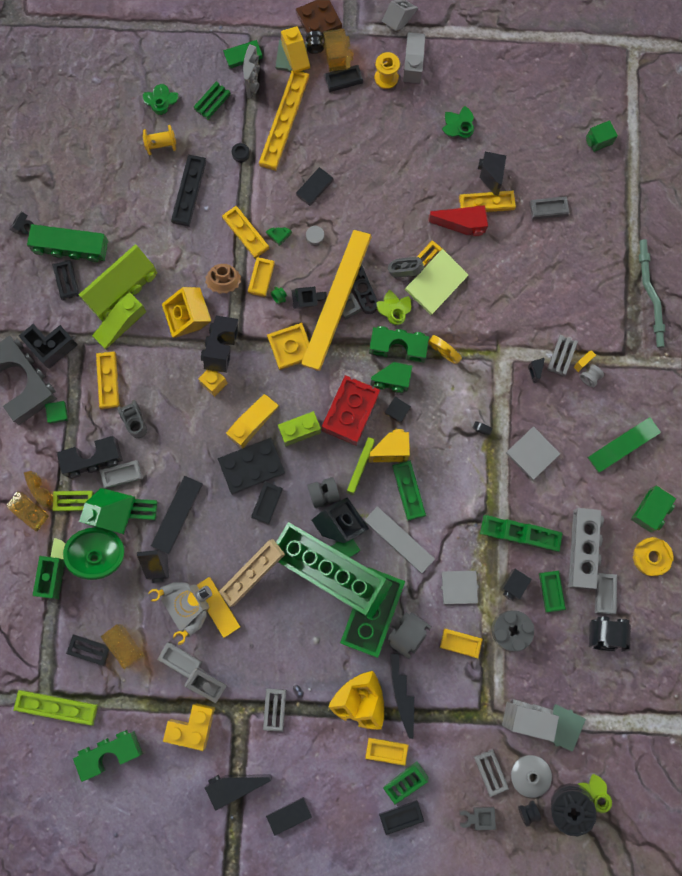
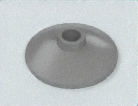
(523, 769)

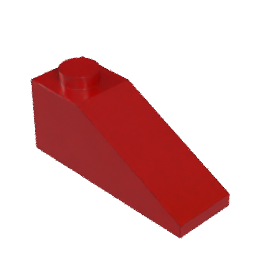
(462, 220)

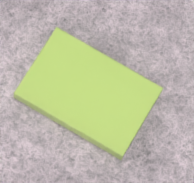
(436, 282)

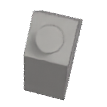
(398, 14)

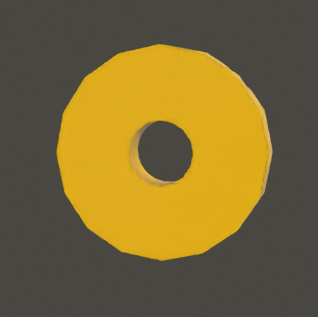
(445, 349)
(642, 560)

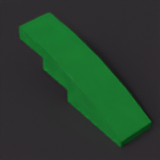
(521, 533)

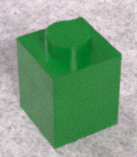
(601, 136)

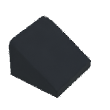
(535, 369)

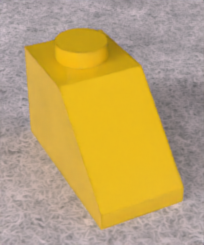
(295, 49)

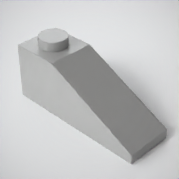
(414, 57)

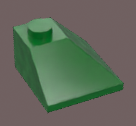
(108, 510)

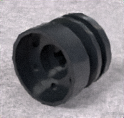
(576, 797)

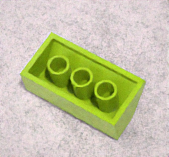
(123, 276)

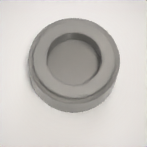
(315, 235)

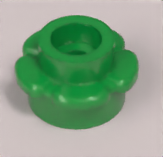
(278, 295)

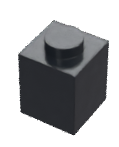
(515, 585)

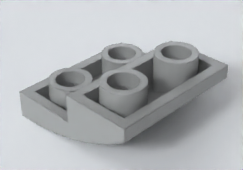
(251, 70)

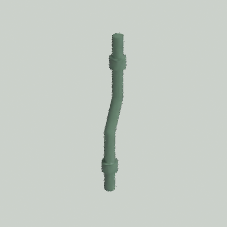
(659, 327)

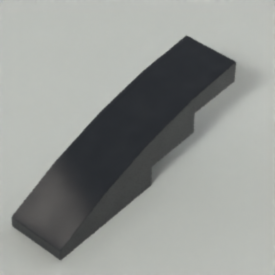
(404, 702)

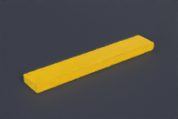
(283, 120)

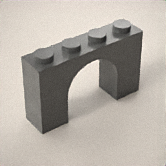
(36, 392)

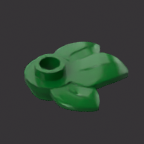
(160, 99)
(457, 122)

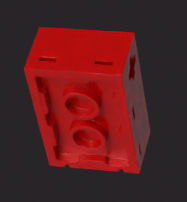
(350, 410)

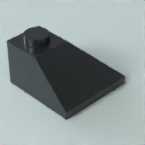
(340, 522)

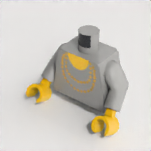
(185, 605)

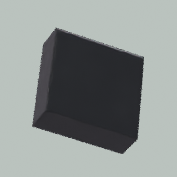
(397, 409)

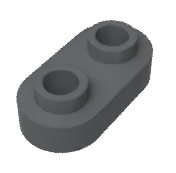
(406, 267)

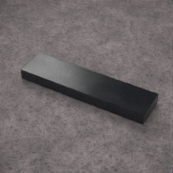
(188, 190)
(176, 515)

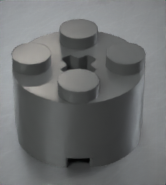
(523, 626)
(409, 635)

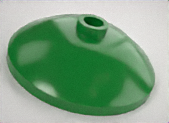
(91, 545)

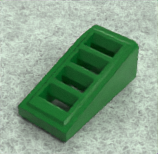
(423, 779)

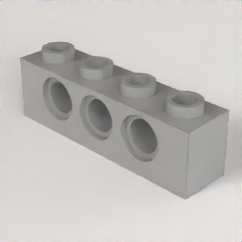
(577, 577)

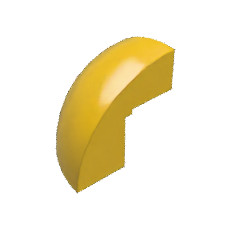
(360, 701)

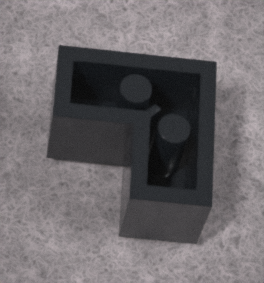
(49, 348)

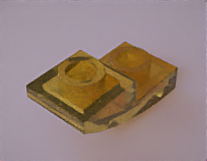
(41, 495)
(27, 511)

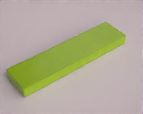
(55, 707)

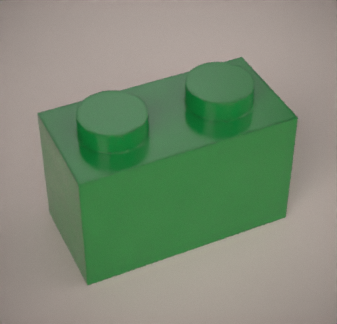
(654, 509)
(48, 577)

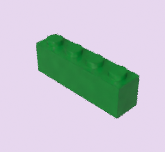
(68, 243)

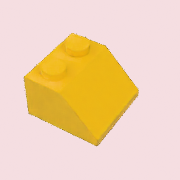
(186, 311)
(392, 448)

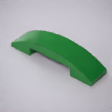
(624, 444)

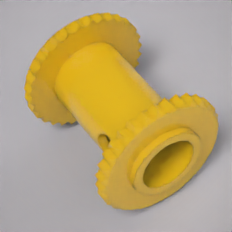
(386, 74)
(162, 139)

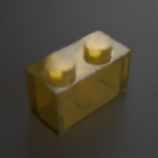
(337, 50)
(122, 646)

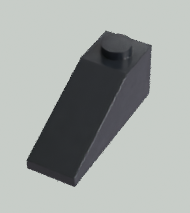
(154, 565)
(232, 787)

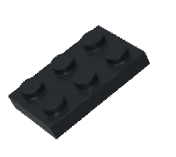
(251, 466)

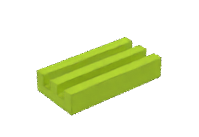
(56, 501)

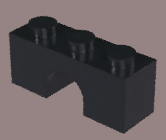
(217, 355)
(106, 454)

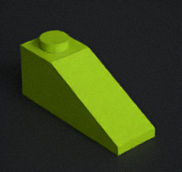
(119, 320)

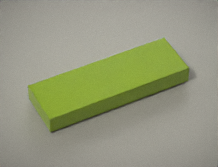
(360, 466)

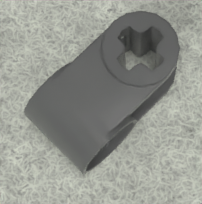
(131, 416)

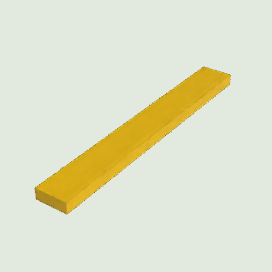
(336, 300)

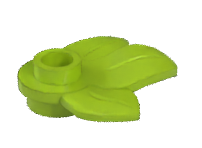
(392, 305)
(598, 789)

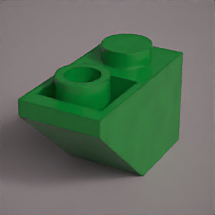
(394, 377)

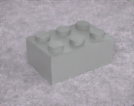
(530, 720)

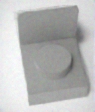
(205, 685)

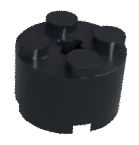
(609, 635)

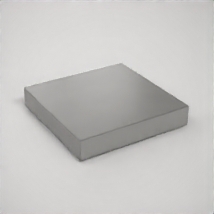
(532, 453)

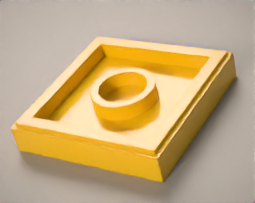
(289, 345)

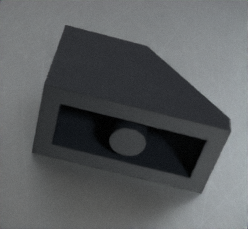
(492, 170)

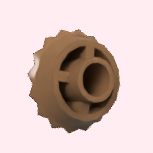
(223, 278)

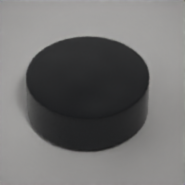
(240, 152)
(482, 428)

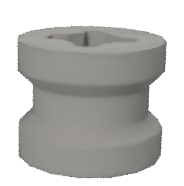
(592, 375)

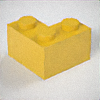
(192, 733)

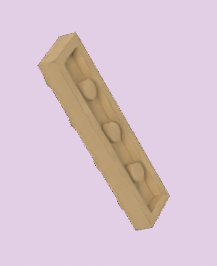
(251, 573)

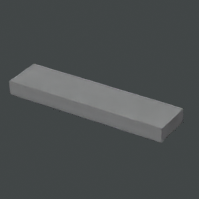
(399, 540)

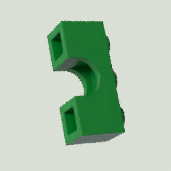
(415, 344)
(90, 762)

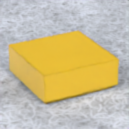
(584, 361)

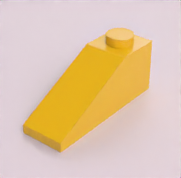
(251, 421)

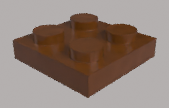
(318, 16)

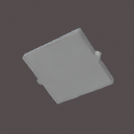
(459, 587)

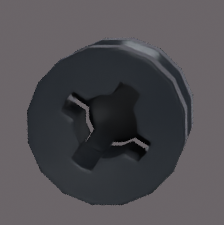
(314, 42)
(529, 813)

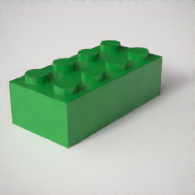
(368, 633)

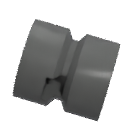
(316, 492)

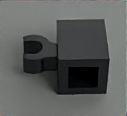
(307, 297)

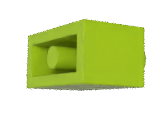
(299, 428)

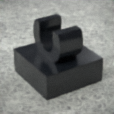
(19, 222)

